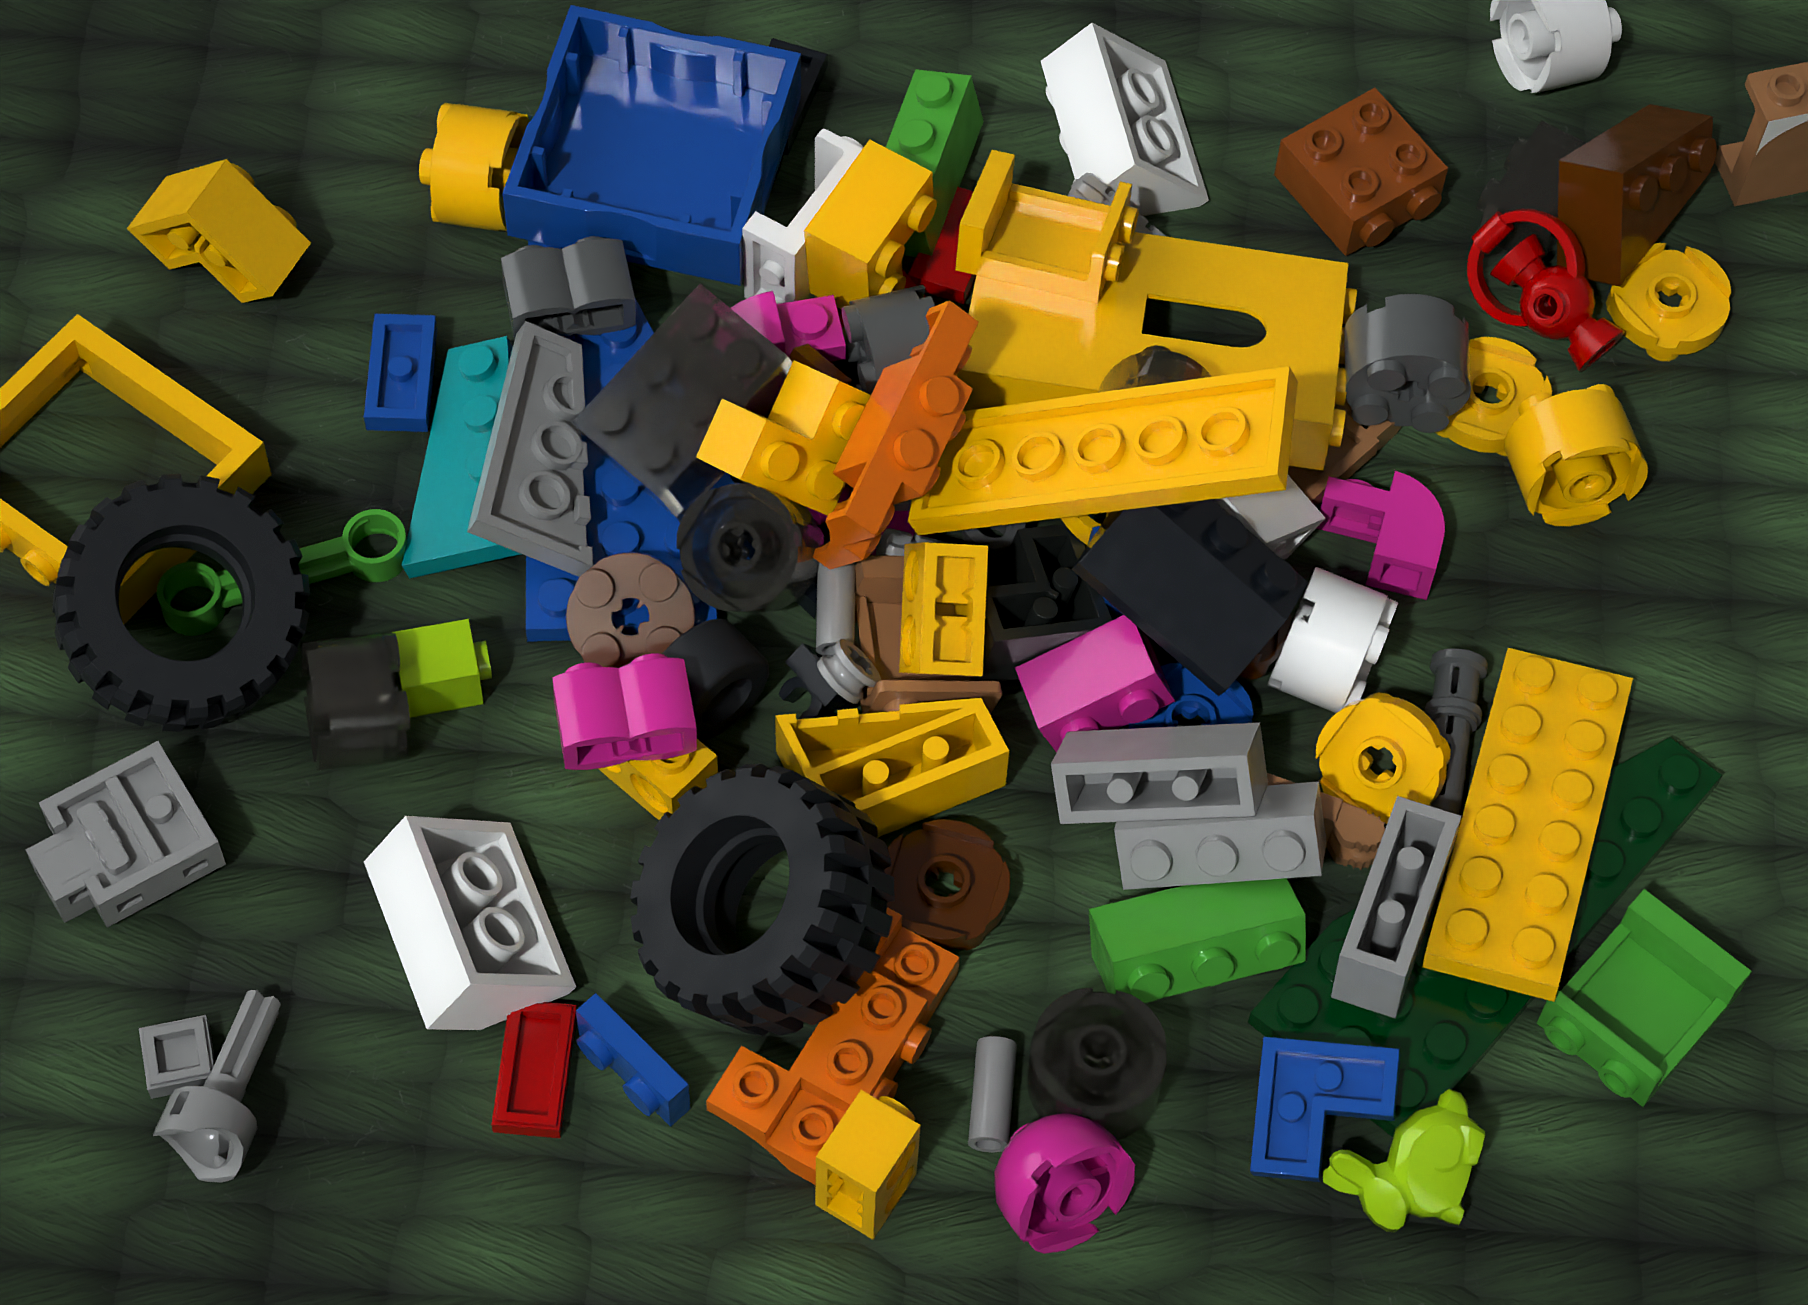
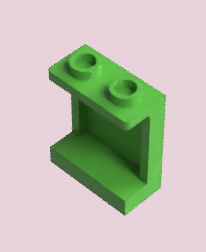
(1643, 999)

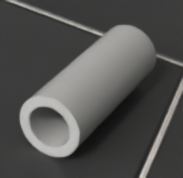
(835, 607)
(992, 1094)

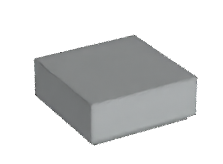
(176, 1054)

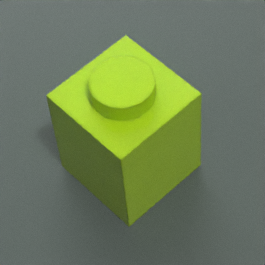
(442, 667)

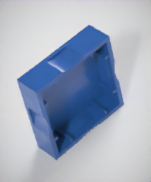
(653, 143)

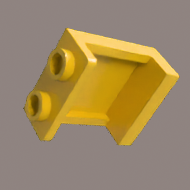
(1043, 236)

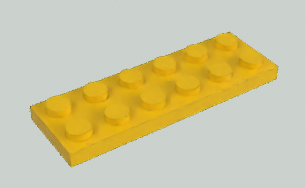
(1114, 452)
(1528, 825)

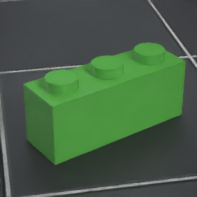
(939, 133)
(1196, 937)

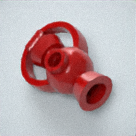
(1554, 299)

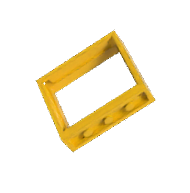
(84, 347)

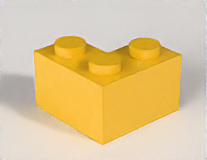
(864, 223)
(225, 225)
(796, 444)

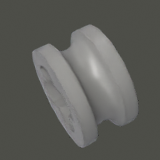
(848, 671)

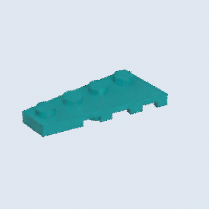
(455, 461)

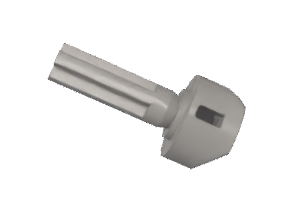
(209, 1120)

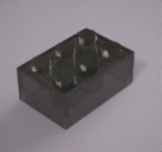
(667, 395)

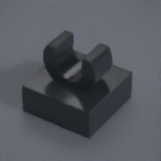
(809, 679)

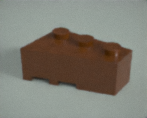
(1631, 186)

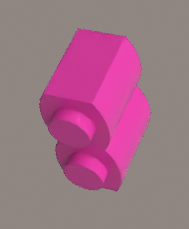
(624, 712)

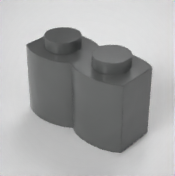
(570, 288)

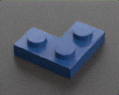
(1305, 1084)

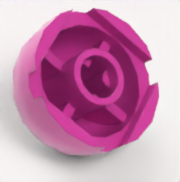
(1060, 1179)

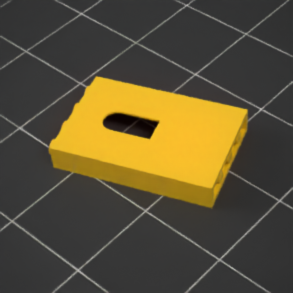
(1060, 346)

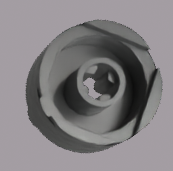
(884, 331)
(1407, 363)

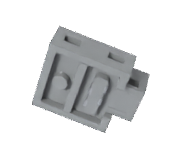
(123, 839)

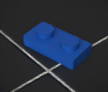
(400, 372)
(649, 1079)

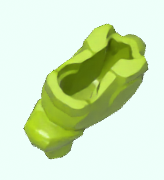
(1423, 1170)

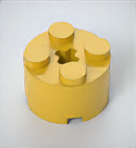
(471, 164)
(1574, 454)

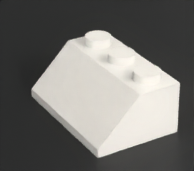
(1123, 120)
(466, 921)

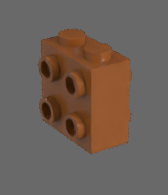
(1361, 172)

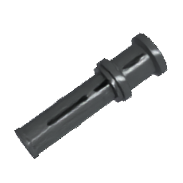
(1455, 715)

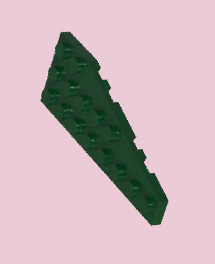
(1454, 1021)

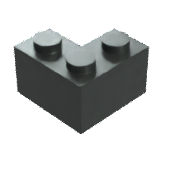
(1039, 601)

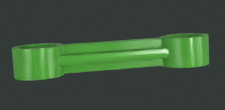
(318, 562)

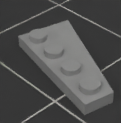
(536, 457)

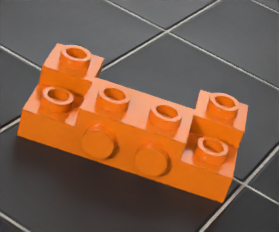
(901, 436)
(846, 1053)

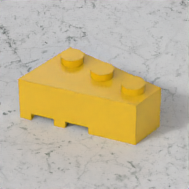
(899, 761)

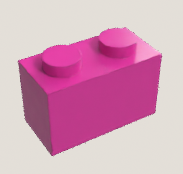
(1095, 682)

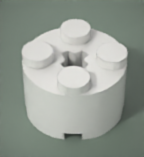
(1553, 41)
(1333, 641)

